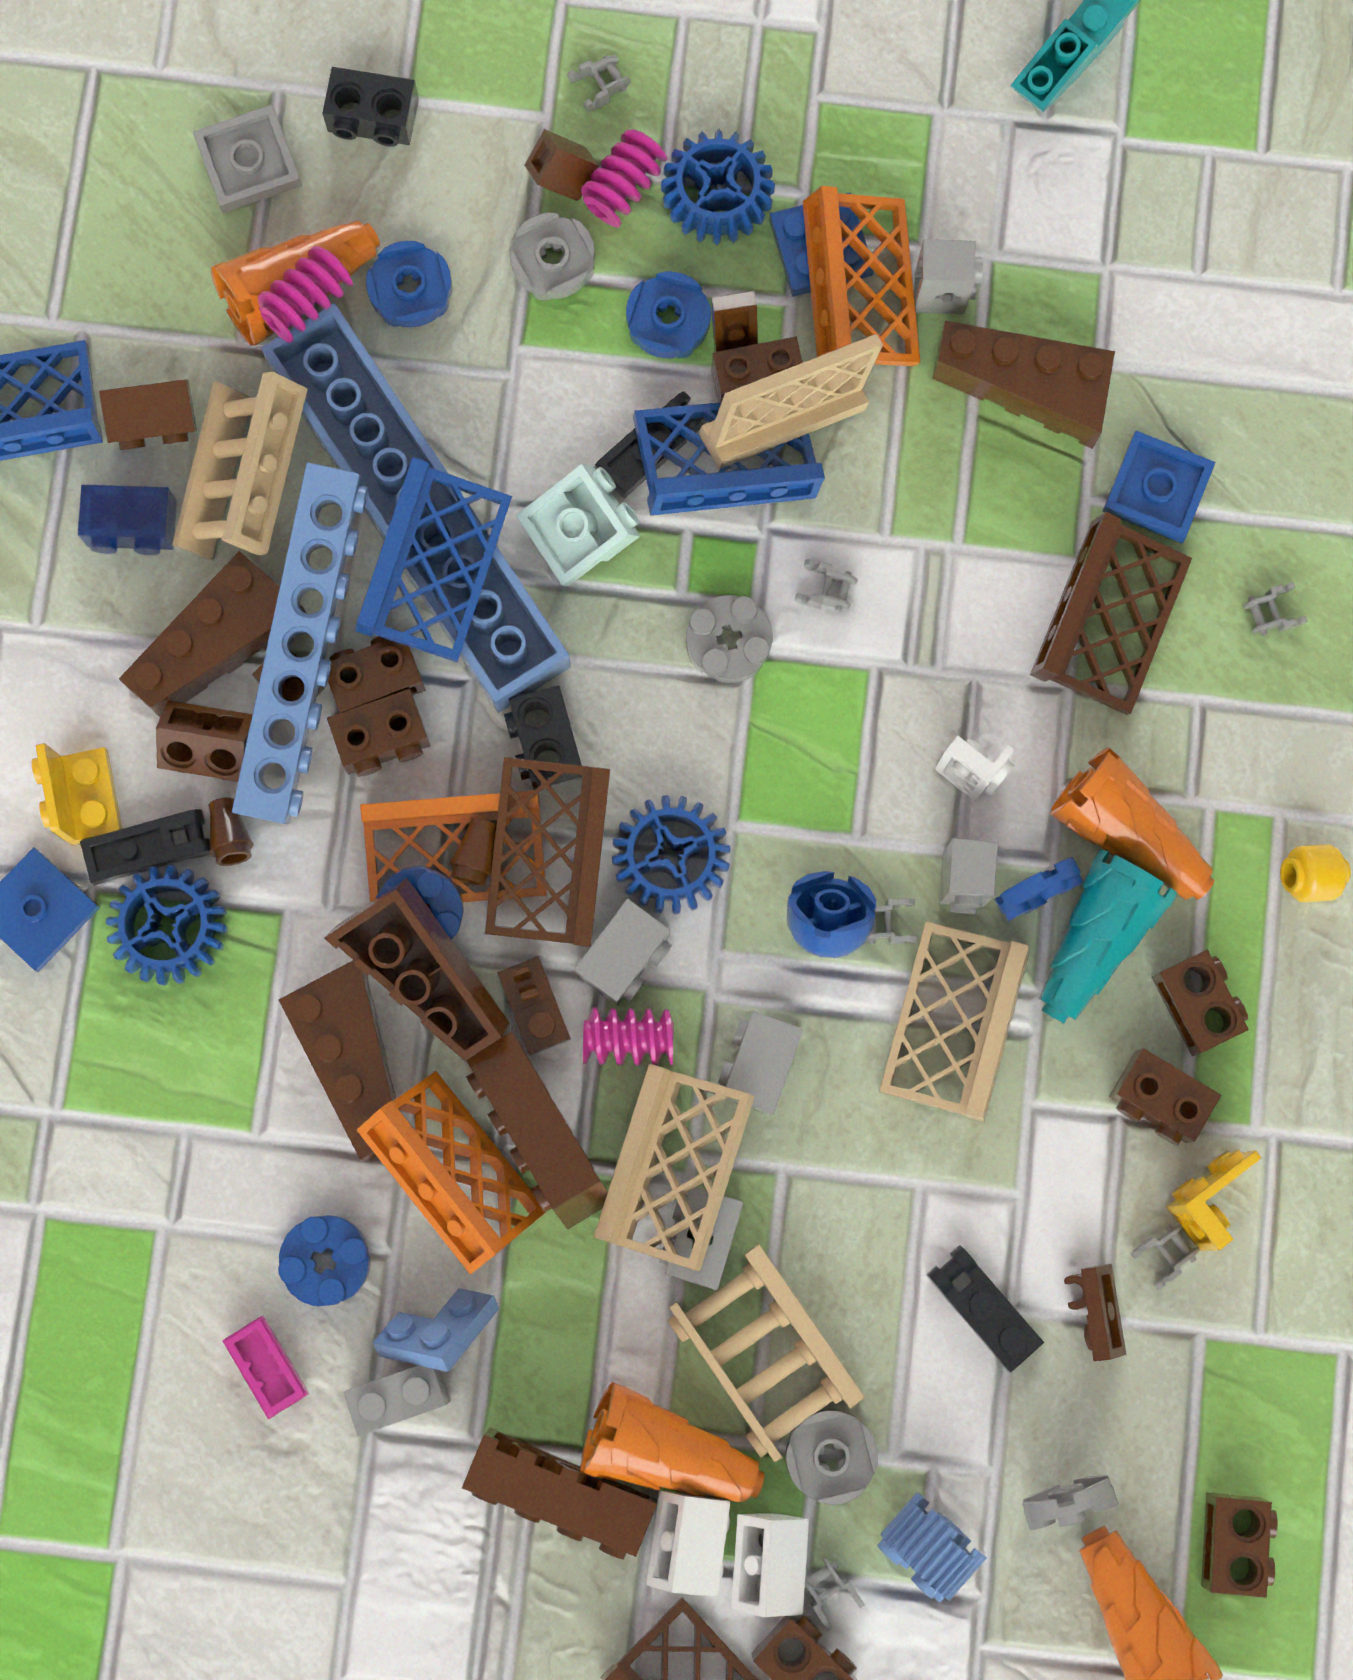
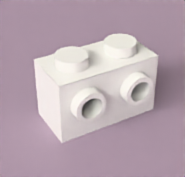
(688, 1544)
(770, 1564)

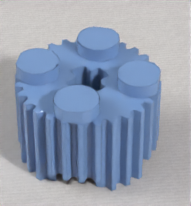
(931, 1548)

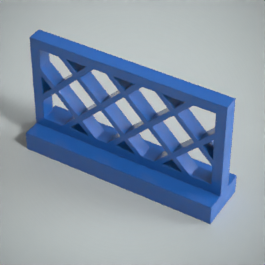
(47, 429)
(724, 487)
(396, 549)

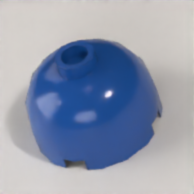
(830, 914)

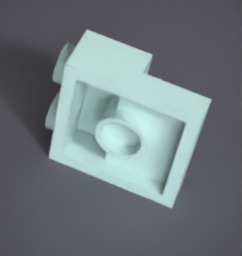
(579, 523)

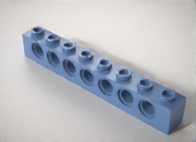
(319, 488)

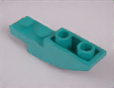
(1071, 50)

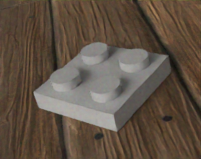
(247, 158)

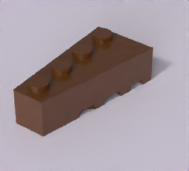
(1029, 376)
(208, 638)
(422, 968)
(344, 1045)
(538, 1131)
(559, 1493)

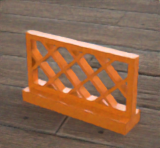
(829, 273)
(439, 812)
(434, 1185)

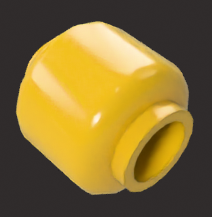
(1315, 873)

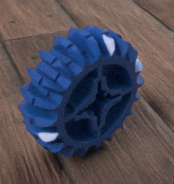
(695, 165)
(652, 864)
(183, 914)

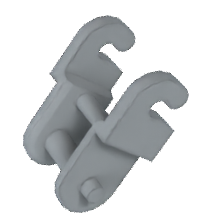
(594, 70)
(839, 602)
(1281, 623)
(888, 934)
(1188, 1253)
(817, 1578)

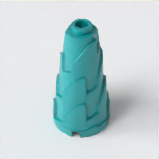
(1103, 930)

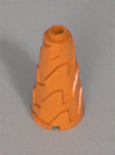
(249, 275)
(1121, 817)
(661, 1449)
(1139, 1618)

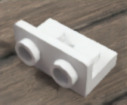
(969, 769)

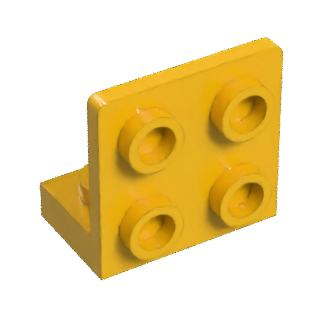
(77, 793)
(1206, 1224)

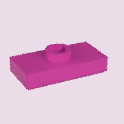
(265, 1367)

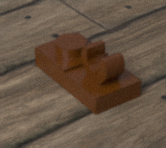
(734, 321)
(534, 1006)
(1104, 1326)

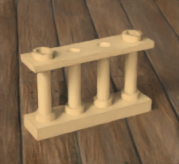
(261, 471)
(809, 1349)

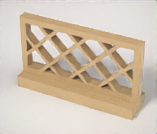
(791, 403)
(993, 1028)
(643, 1149)

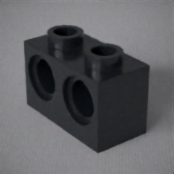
(374, 95)
(553, 735)

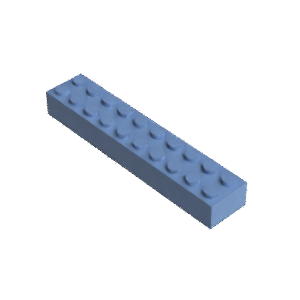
(373, 435)

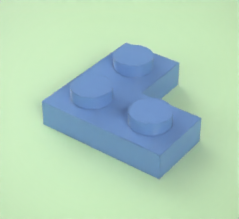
(439, 1340)

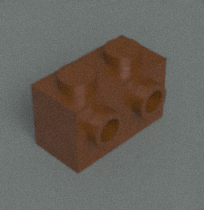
(148, 412)
(373, 673)
(379, 733)
(1164, 1097)

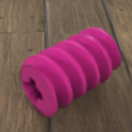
(621, 174)
(301, 290)
(628, 1036)

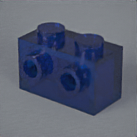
(127, 518)

